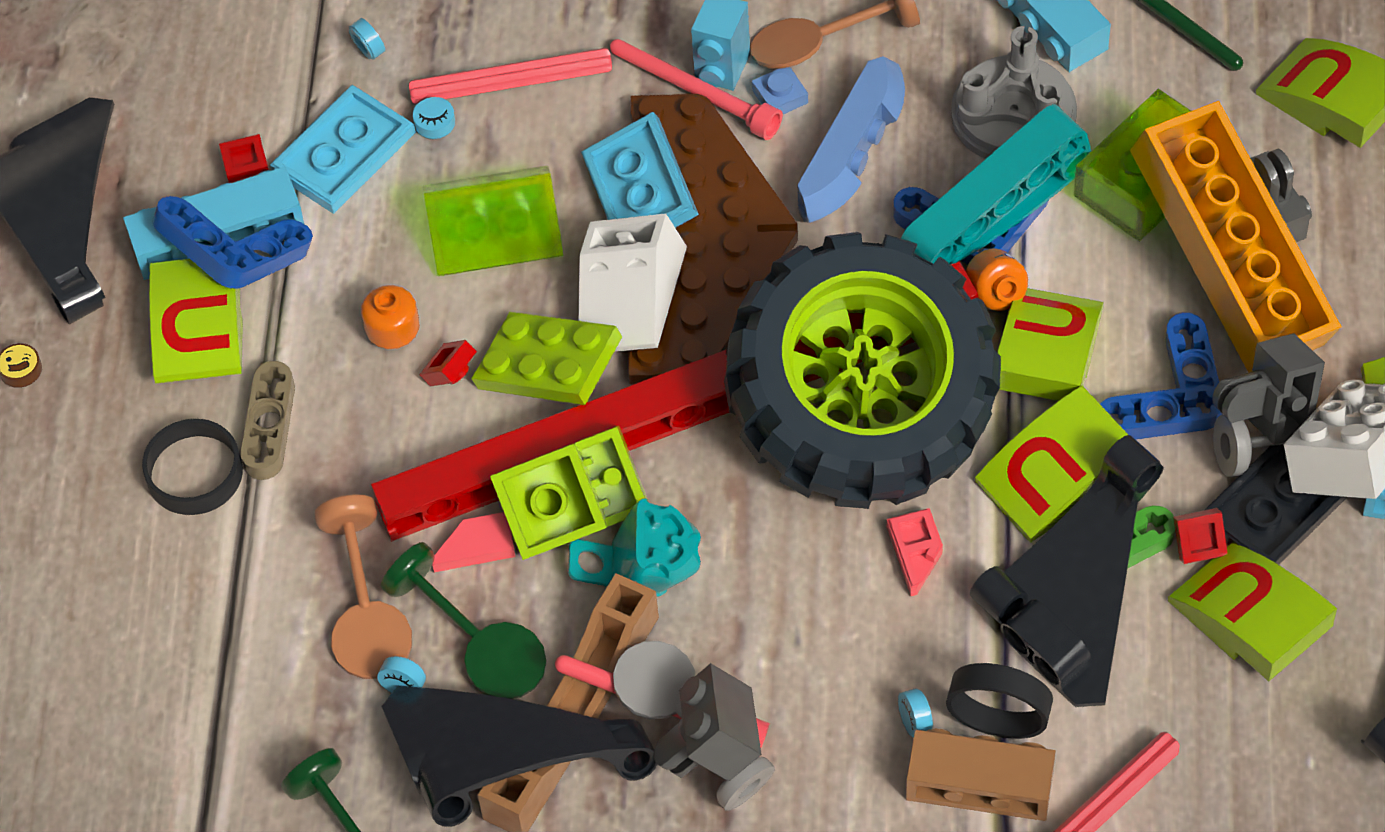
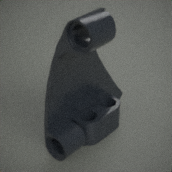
(49, 200)
(1068, 589)
(476, 739)

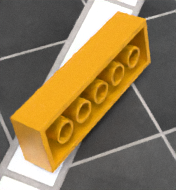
(1232, 232)

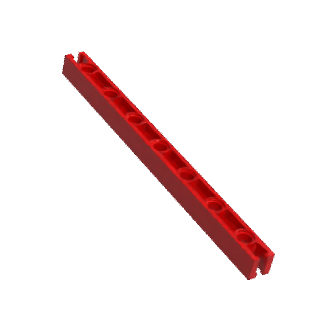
(642, 411)

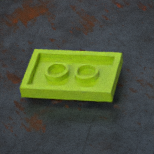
(547, 358)

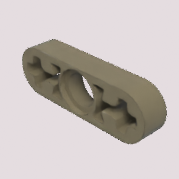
(273, 436)

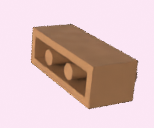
(980, 774)

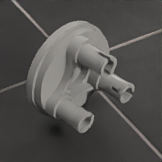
(1006, 94)

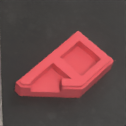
(476, 542)
(916, 546)

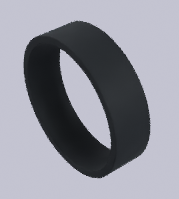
(179, 431)
(1005, 681)

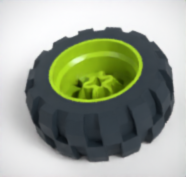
(900, 300)

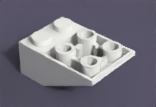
(630, 276)
(1341, 444)

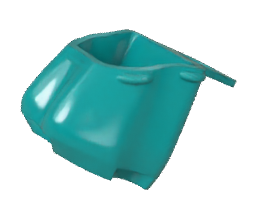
(651, 548)

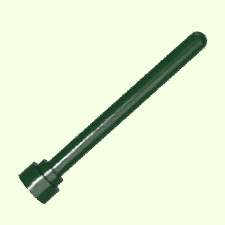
(1195, 33)

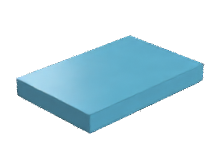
(344, 148)
(639, 173)

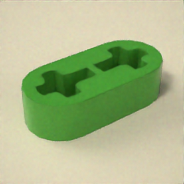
(1150, 543)

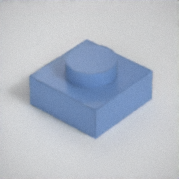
(781, 90)

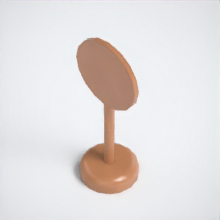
(798, 39)
(370, 629)

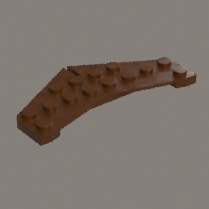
(728, 244)

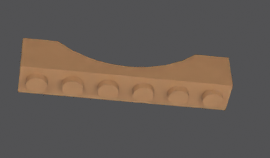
(616, 623)

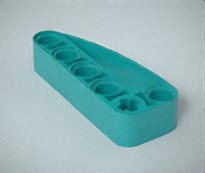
(1002, 188)

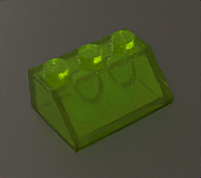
(493, 220)

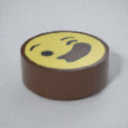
(19, 365)

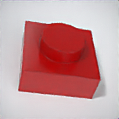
(243, 158)
(448, 363)
(1200, 535)

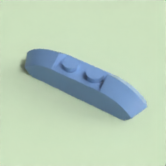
(844, 150)

